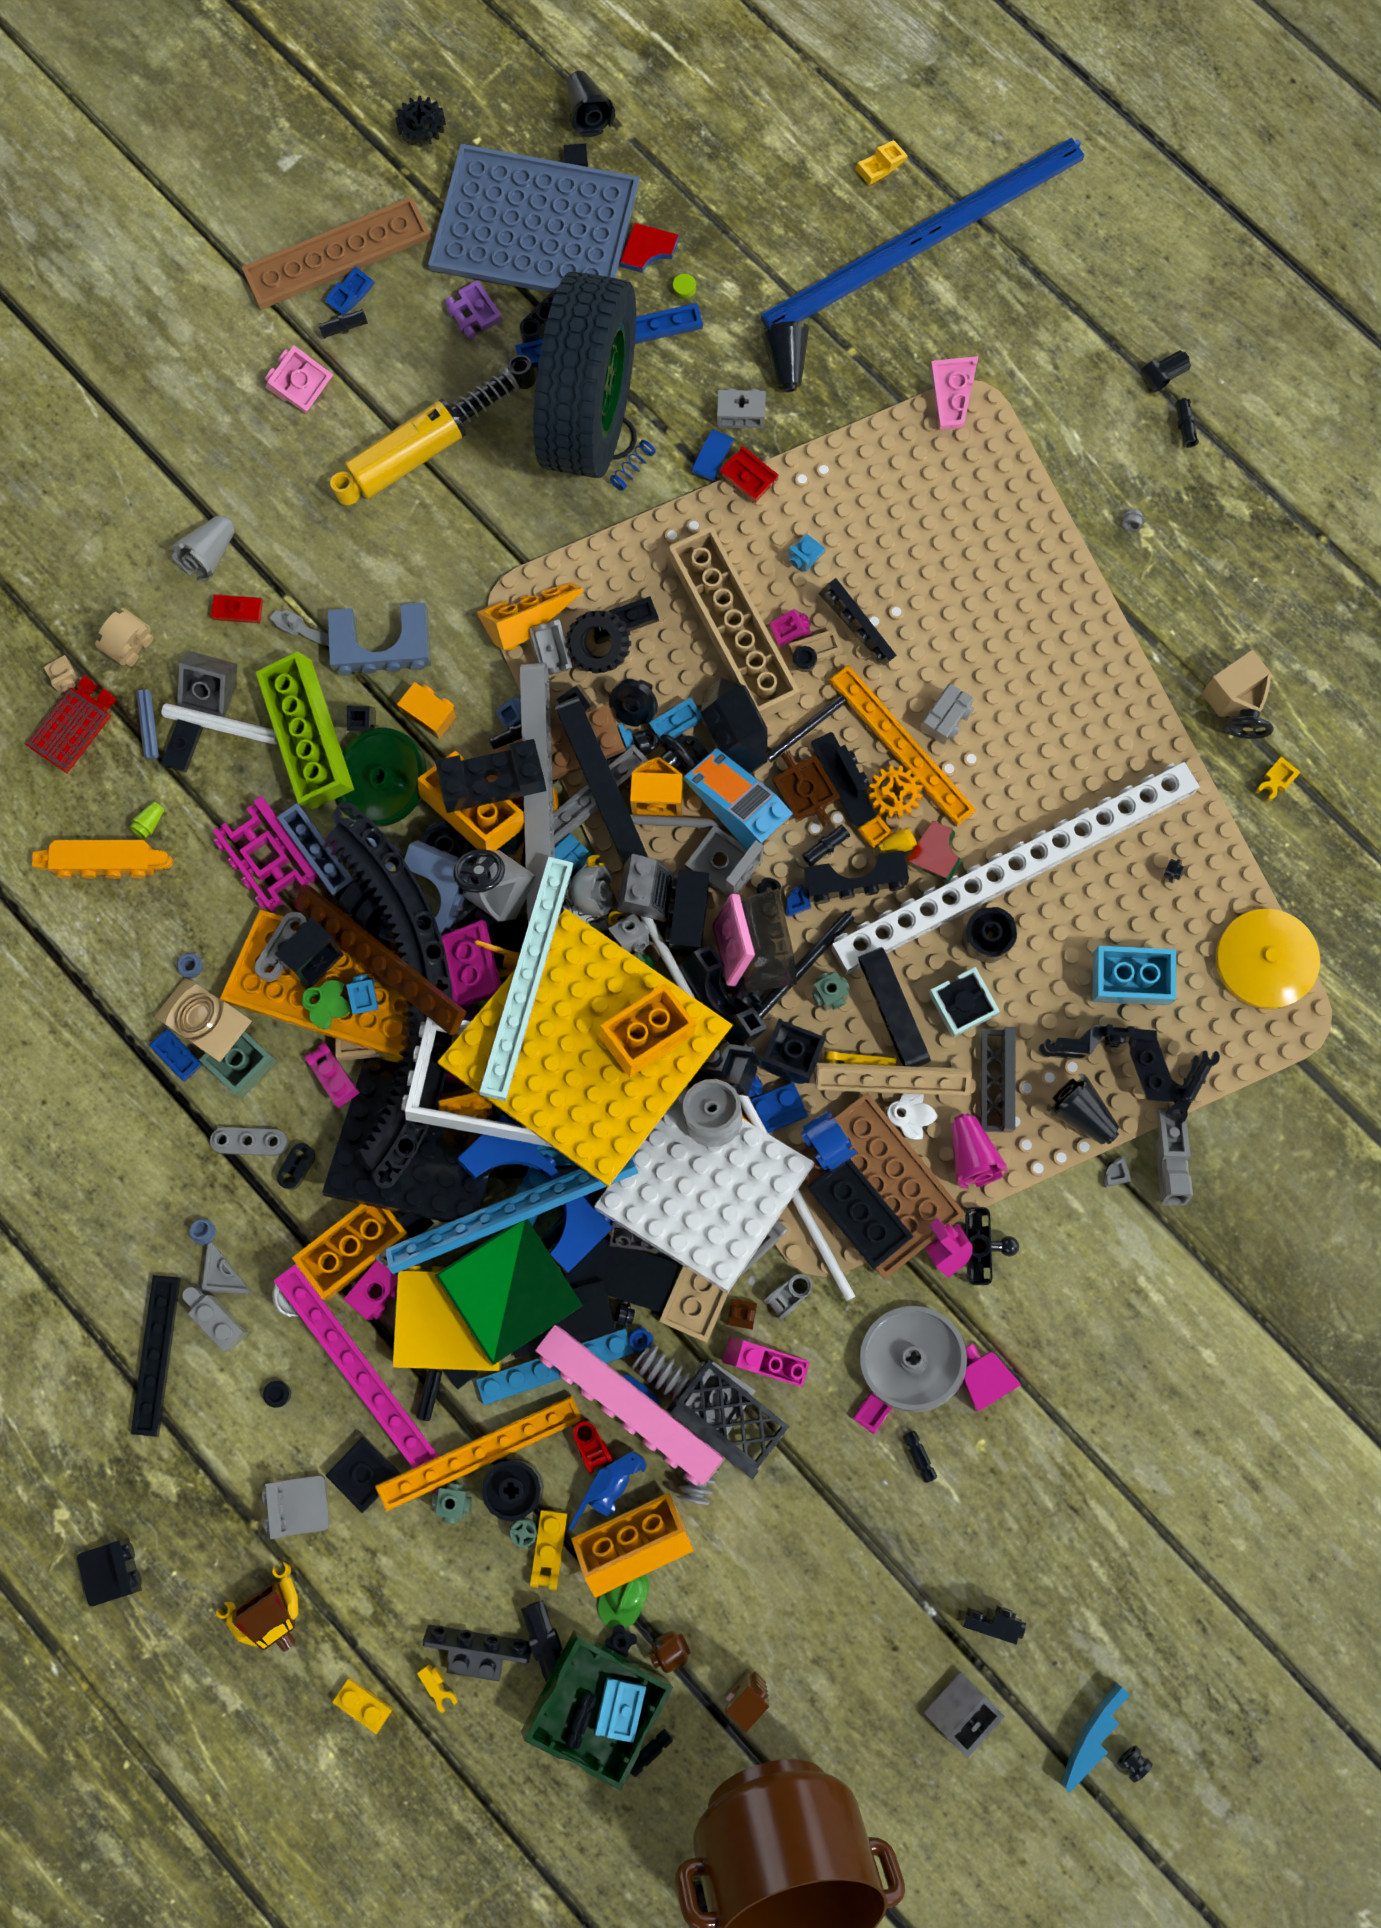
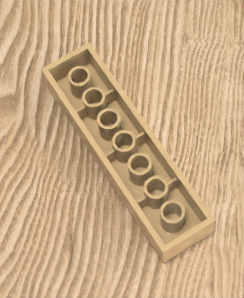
(733, 621)

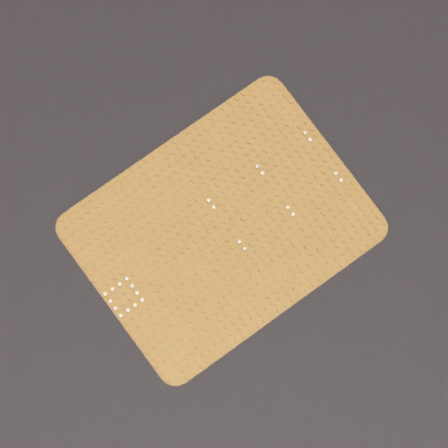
(989, 588)

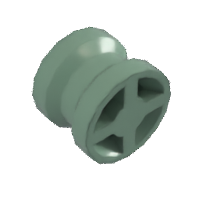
(519, 1533)

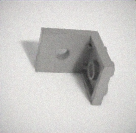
(739, 864)

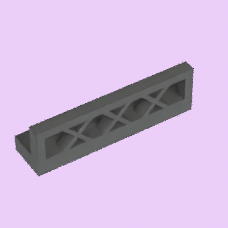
(1008, 1079)

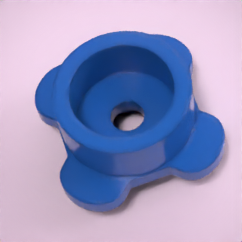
(756, 1087)

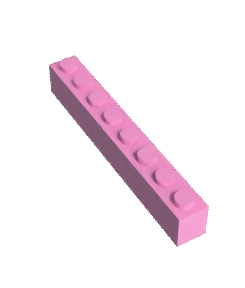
(629, 1404)

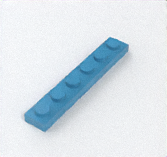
(535, 1373)

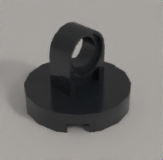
(634, 702)

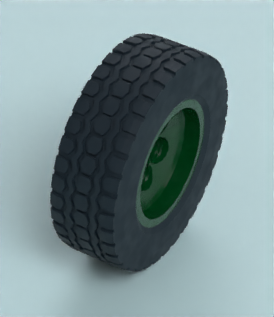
(584, 374)

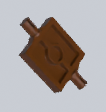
(806, 788)

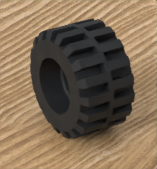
(580, 651)

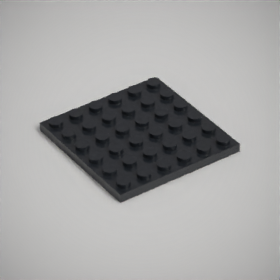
(433, 1181)

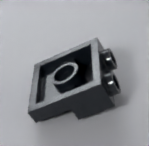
(996, 1623)

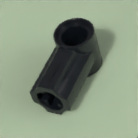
(1160, 373)

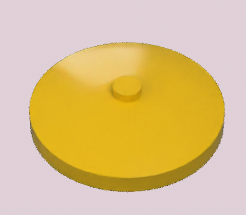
(1267, 959)

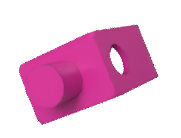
(986, 1378)

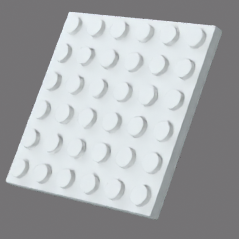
(706, 1201)

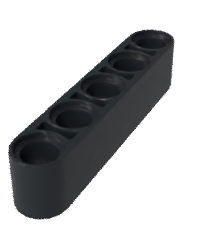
(894, 1008)

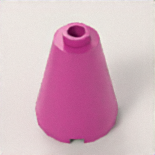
(974, 1153)

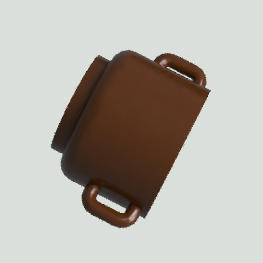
(787, 1853)

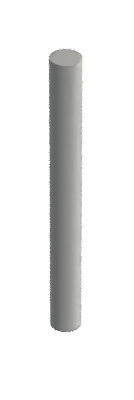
(675, 821)

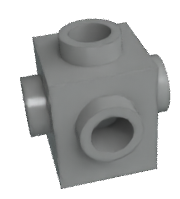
(630, 934)

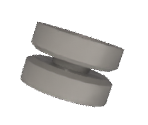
(712, 1112)

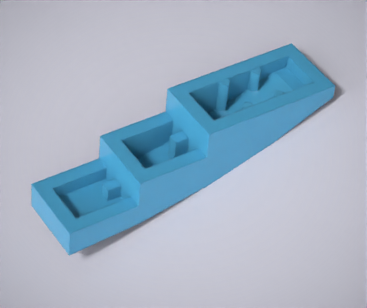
(1088, 1748)

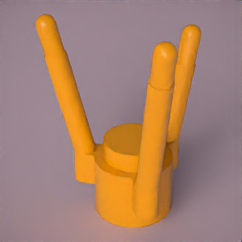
(510, 957)

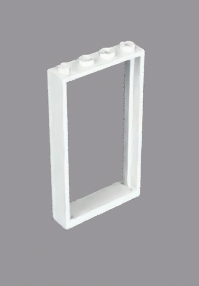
(445, 1119)

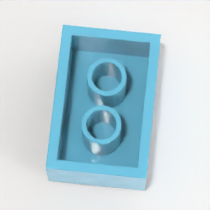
(1134, 975)

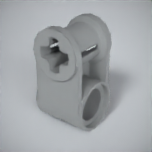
(787, 1296)

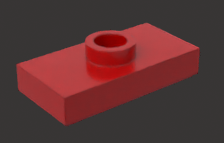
(236, 608)

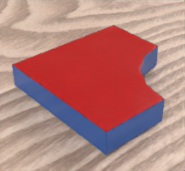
(646, 246)

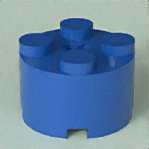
(828, 1140)

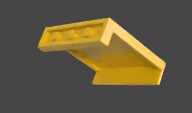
(430, 1328)

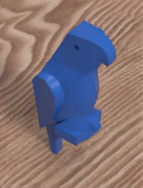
(610, 1485)

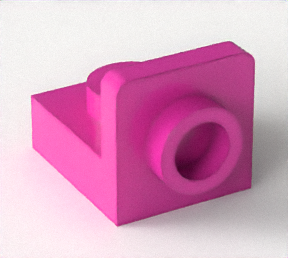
(790, 626)

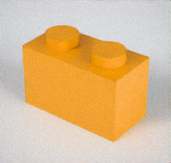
(427, 710)

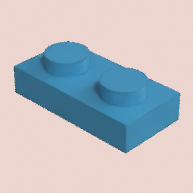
(677, 720)

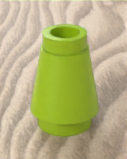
(147, 820)

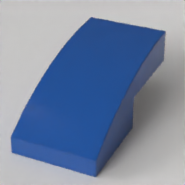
(350, 292)
(712, 455)

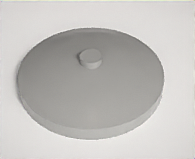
(913, 1359)

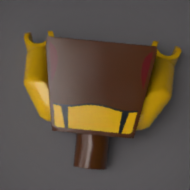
(266, 1616)

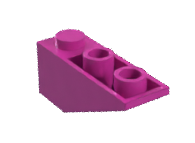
(765, 1361)

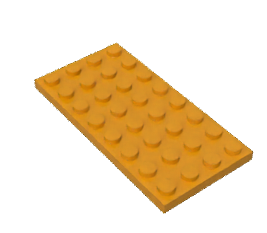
(282, 998)

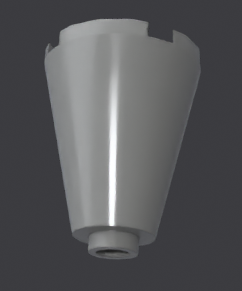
(204, 547)

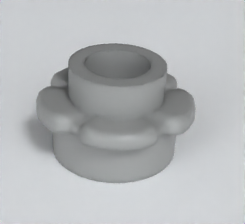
(1132, 520)

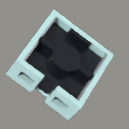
(964, 1002)

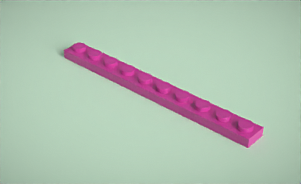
(355, 1367)

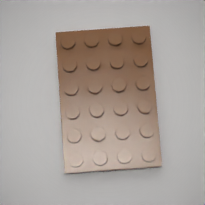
(895, 1174)

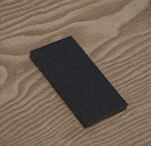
(860, 1213)
(627, 1275)
(587, 1322)

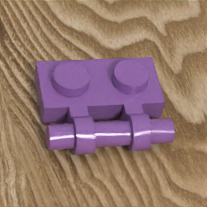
(480, 307)

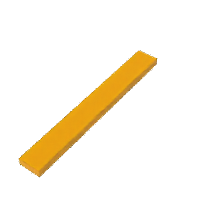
(902, 745)
(478, 1453)

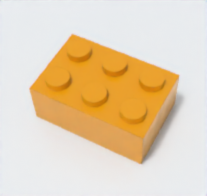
(647, 1030)

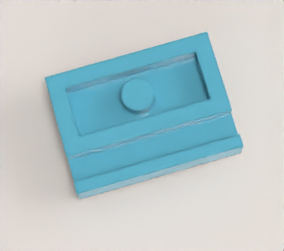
(620, 1709)

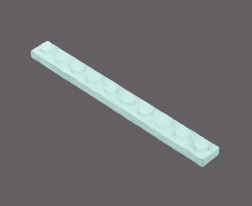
(526, 980)

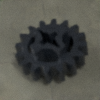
(420, 121)

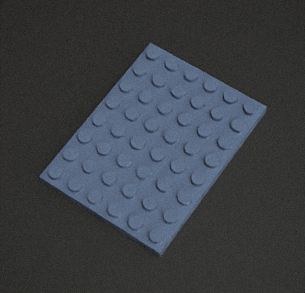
(531, 219)

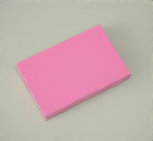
(733, 939)

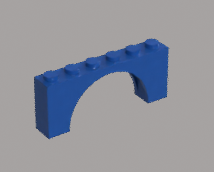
(582, 1224)

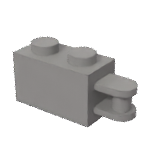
(214, 1319)

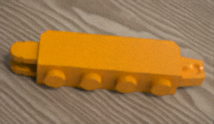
(101, 858)

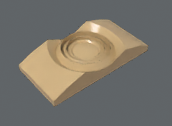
(202, 1019)

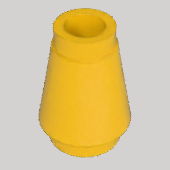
(900, 840)

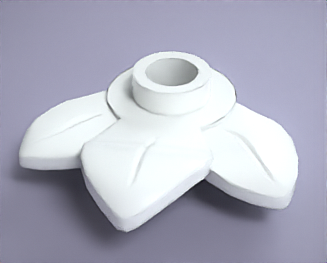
(915, 1115)

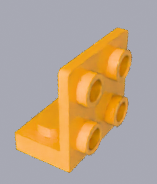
(465, 1104)

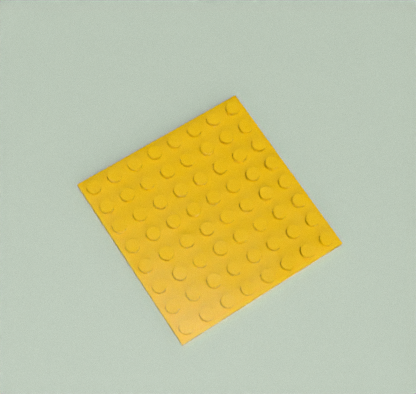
(565, 1076)

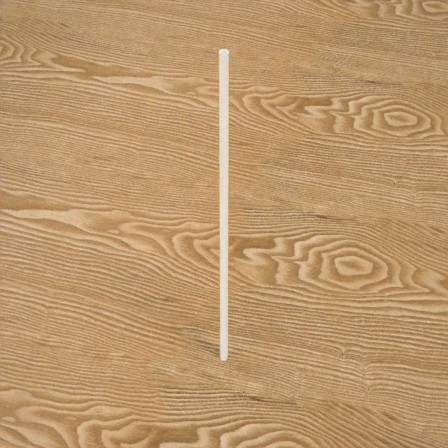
(756, 1121)

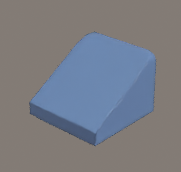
(510, 713)

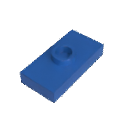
(176, 1055)

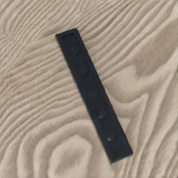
(155, 1356)

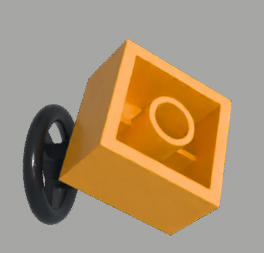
(657, 783)

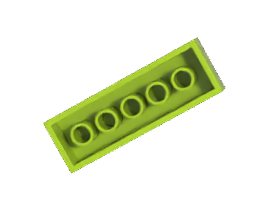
(304, 731)

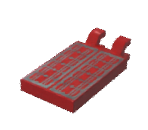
(72, 725)

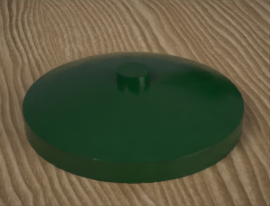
(384, 775)

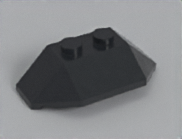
(735, 723)

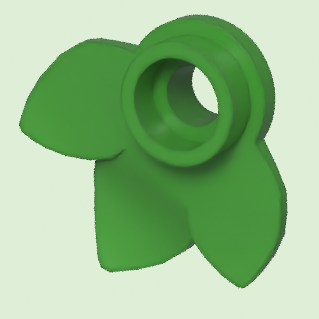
(329, 1005)

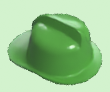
(624, 1603)

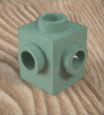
(824, 997)
(462, 1502)

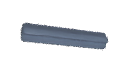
(147, 724)

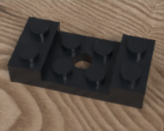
(465, 784)

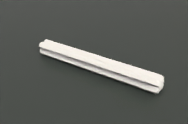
(220, 723)

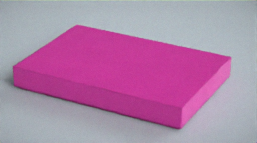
(471, 966)

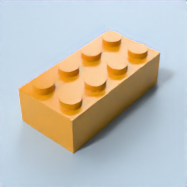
(483, 825)
(349, 1249)
(632, 1545)

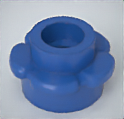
(640, 1333)

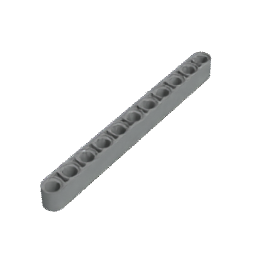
(538, 806)

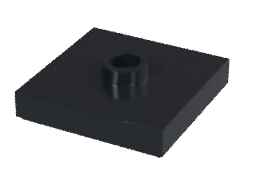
(360, 1472)

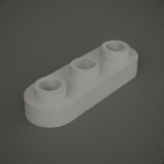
(267, 957)
(260, 1141)

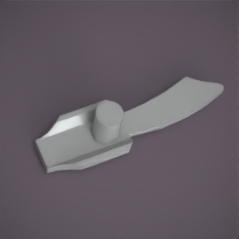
(294, 625)

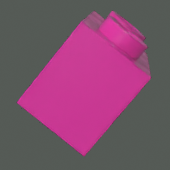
(360, 1295)

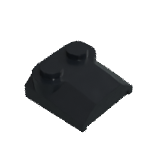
(792, 1052)

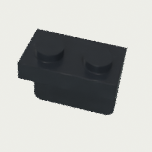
(109, 1572)

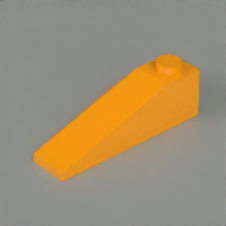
(510, 623)

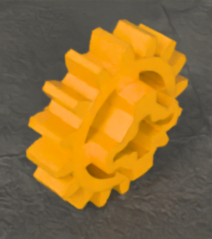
(904, 789)

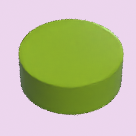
(684, 286)

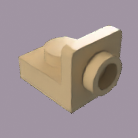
(62, 674)

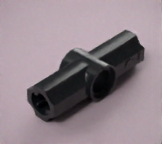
(543, 1637)

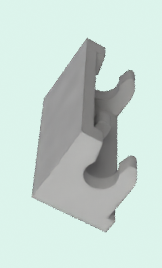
(550, 646)

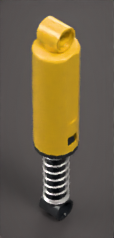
(424, 436)

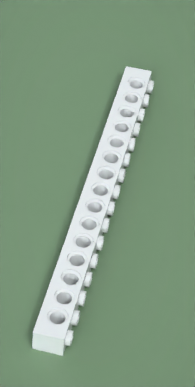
(1177, 776)

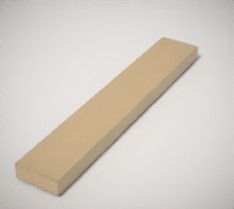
(893, 1079)

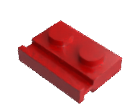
(749, 474)

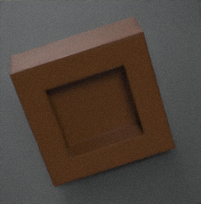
(742, 1314)

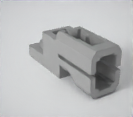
(1172, 1160)

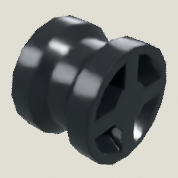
(1134, 1764)

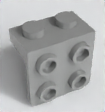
(296, 1506)

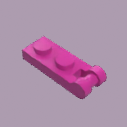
(331, 1075)

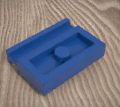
(779, 1107)

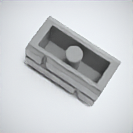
(947, 714)

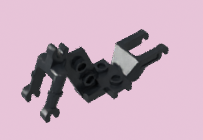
(1146, 1059)

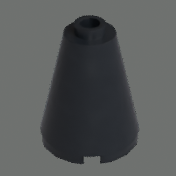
(588, 105)
(786, 352)
(1084, 1110)

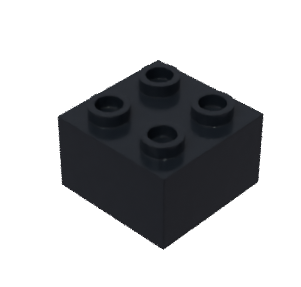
(309, 953)

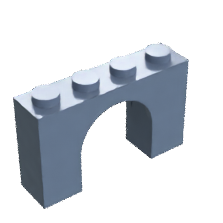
(410, 650)
(438, 868)

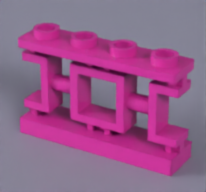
(281, 843)

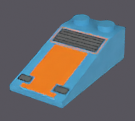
(737, 798)

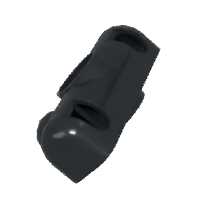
(975, 1231)

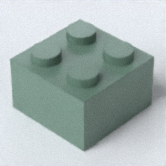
(242, 1065)

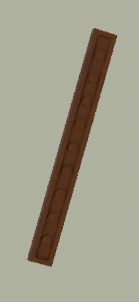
(381, 960)

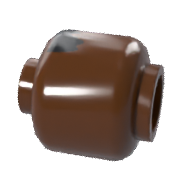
(669, 1651)

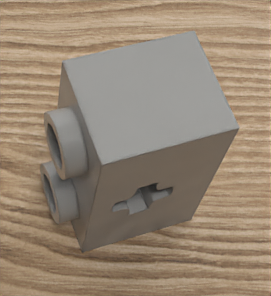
(732, 416)

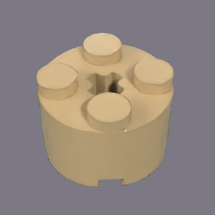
(124, 637)

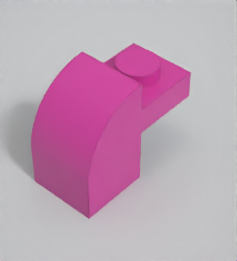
(951, 1248)

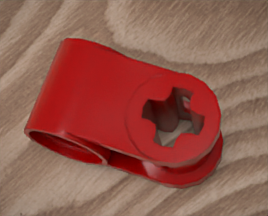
(592, 1448)

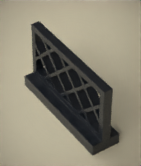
(715, 1438)

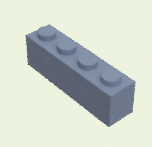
(311, 845)

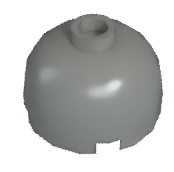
(591, 891)

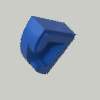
(797, 902)

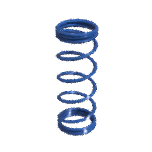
(647, 451)

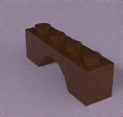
(747, 1699)

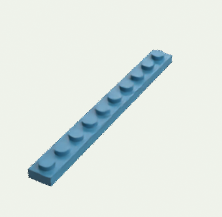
(497, 1217)

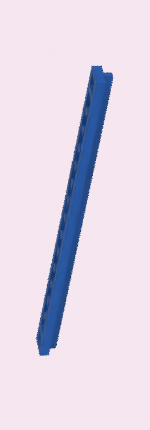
(948, 223)

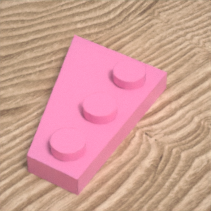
(952, 389)

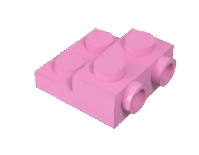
(298, 379)

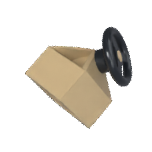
(1241, 692)

